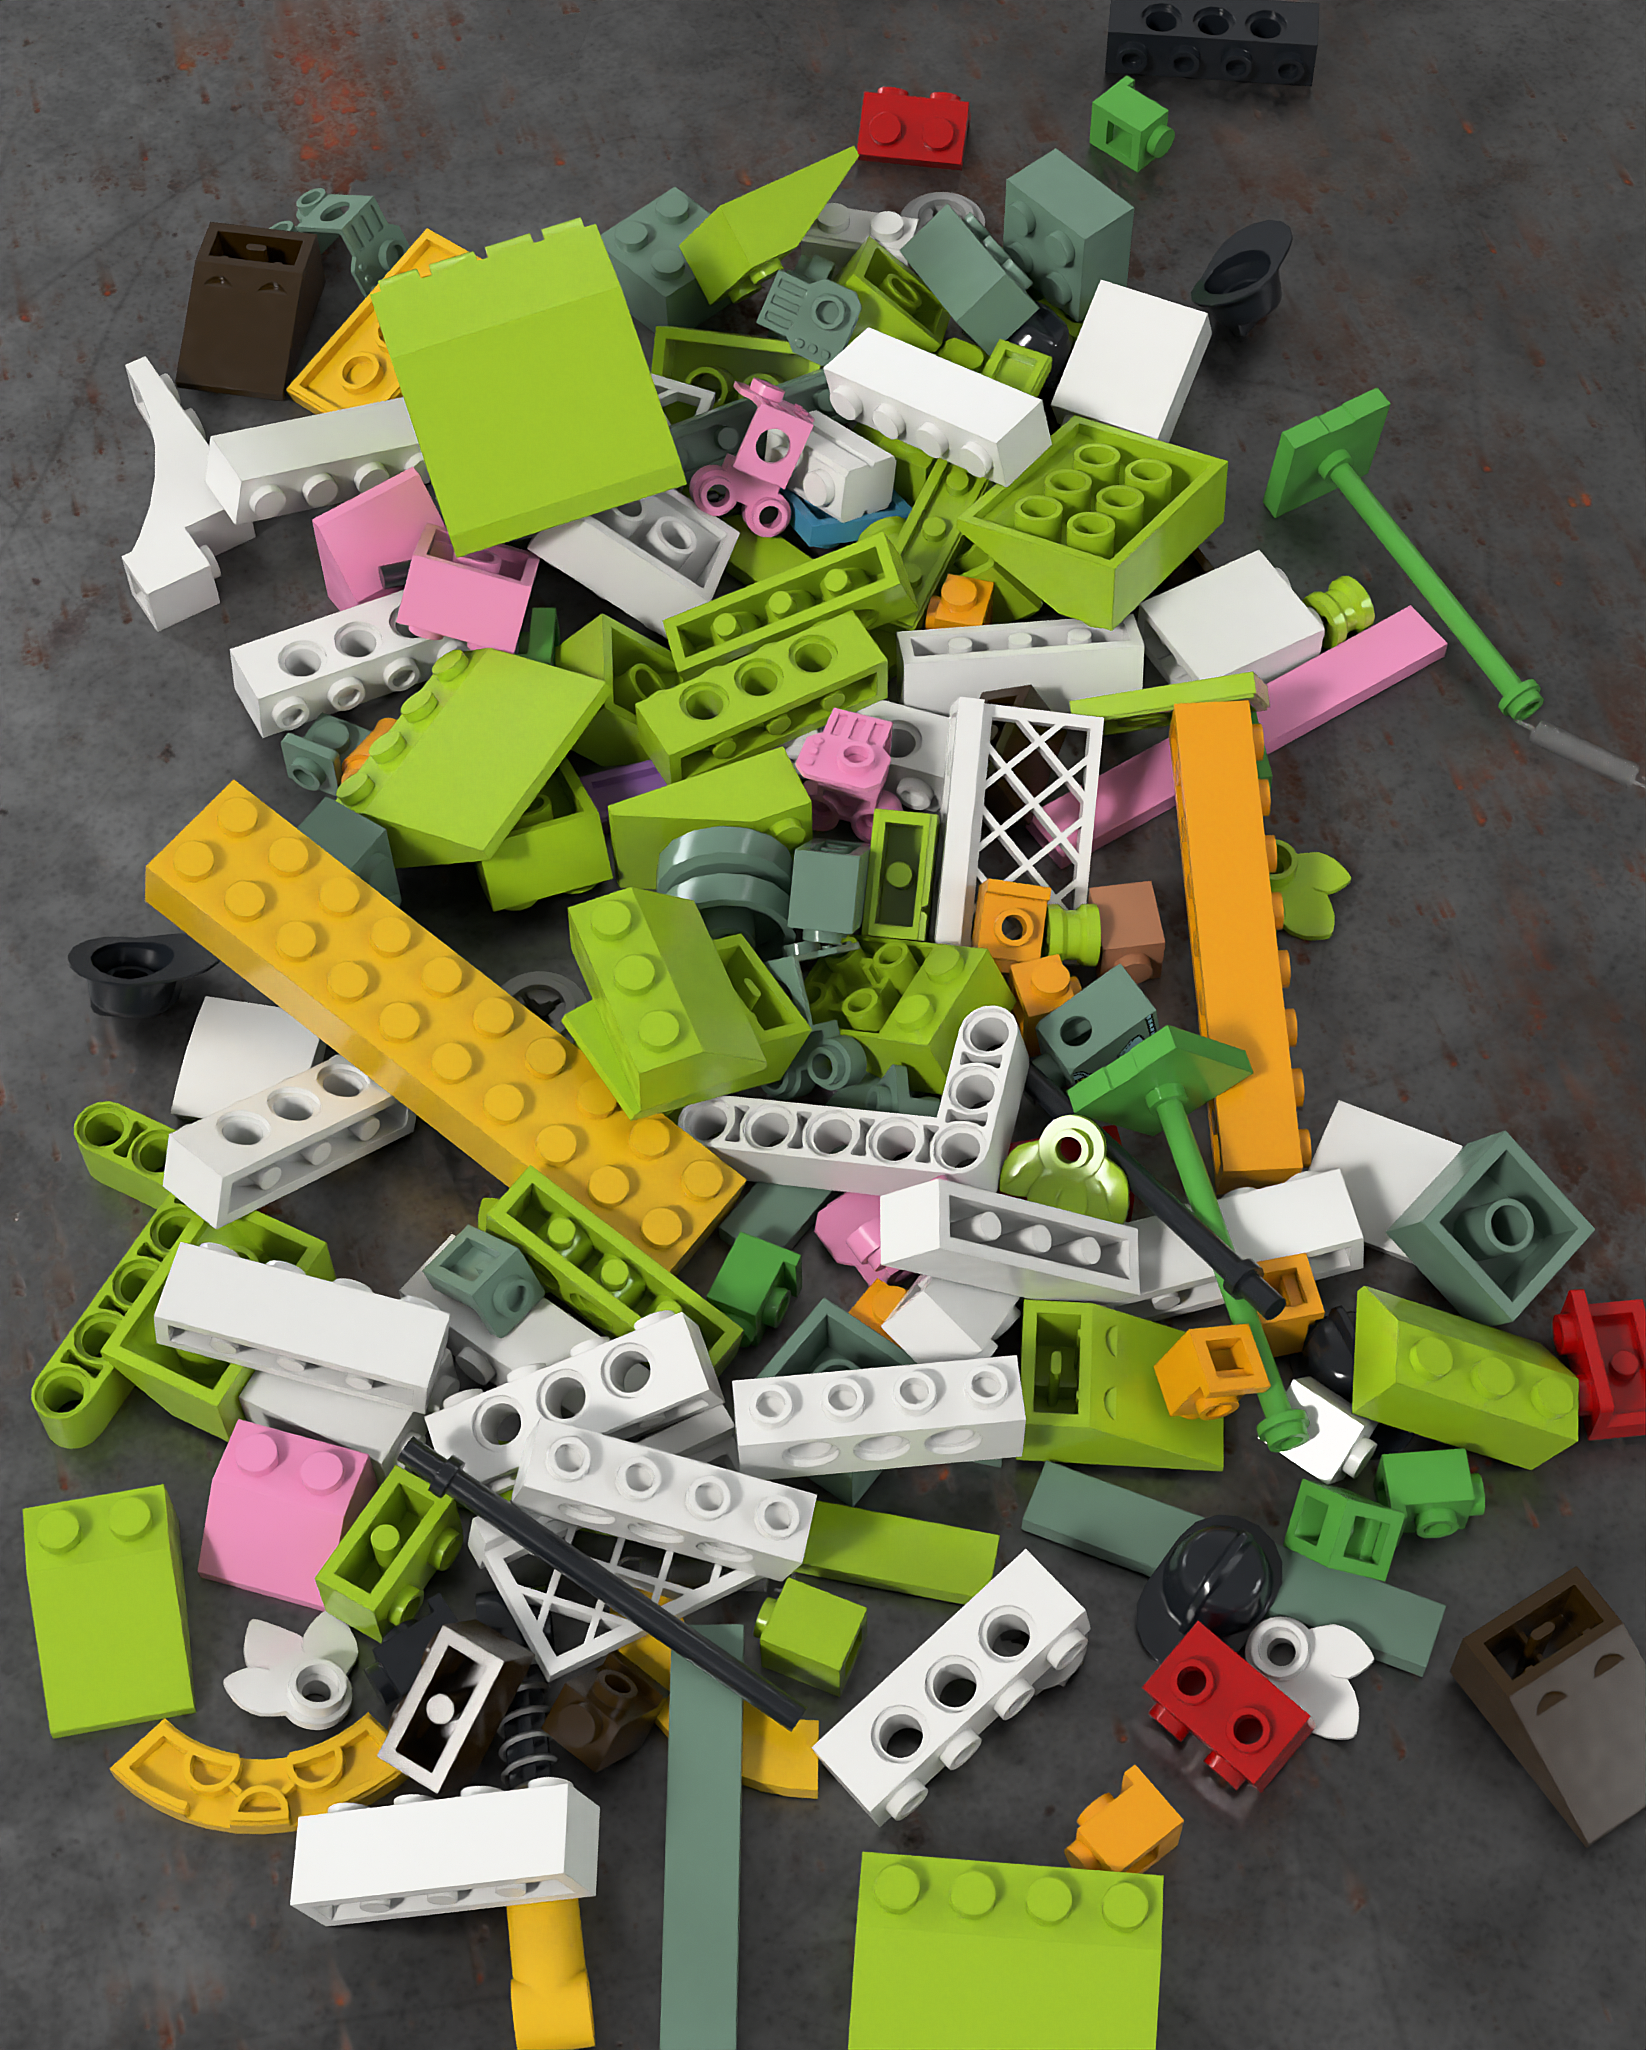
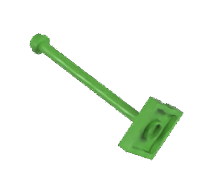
(1334, 454)
(1154, 1092)

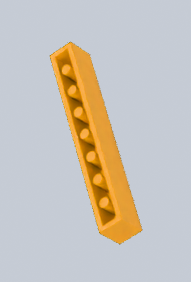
(1235, 941)

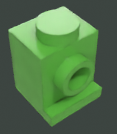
(1130, 126)
(756, 1285)
(1431, 1490)
(1343, 1530)

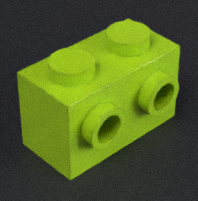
(390, 1555)

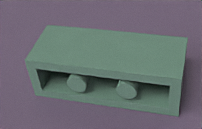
(971, 277)
(828, 889)

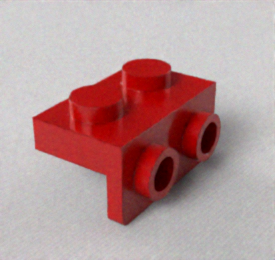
(913, 129)
(1609, 1359)

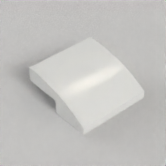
(240, 1052)
(1381, 1166)

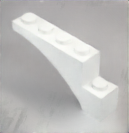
(185, 524)

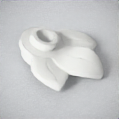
(290, 1666)
(1318, 1672)

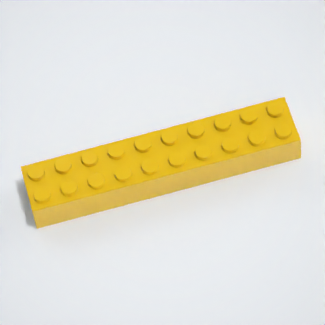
(431, 1026)

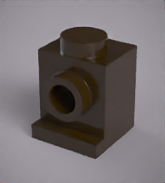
(606, 1712)

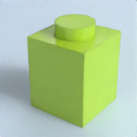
(811, 1635)

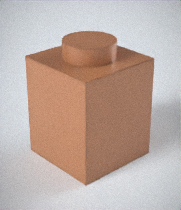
(1129, 930)

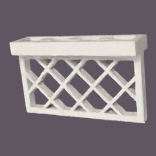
(964, 810)
(700, 1438)

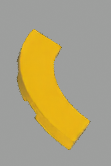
(772, 1755)
(256, 1795)

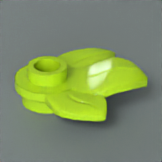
(1305, 886)
(1084, 1186)

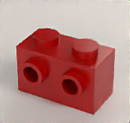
(1228, 1708)

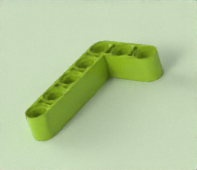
(74, 1368)

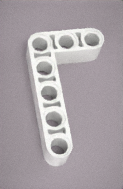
(877, 1136)

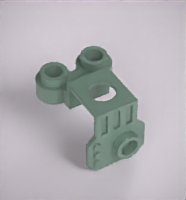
(367, 234)
(811, 310)
(824, 1043)

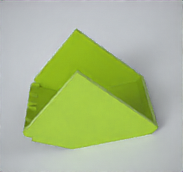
(526, 386)

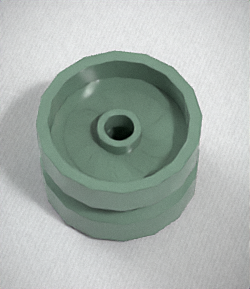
(737, 884)

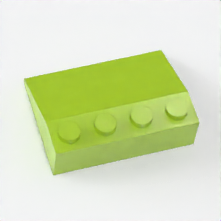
(1100, 519)
(470, 754)
(1004, 1956)

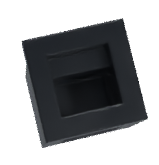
(402, 1650)

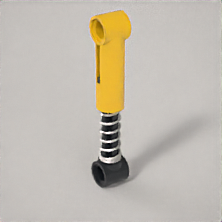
(545, 1938)

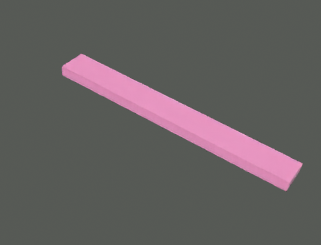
(1298, 704)

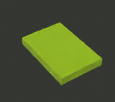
(1155, 705)

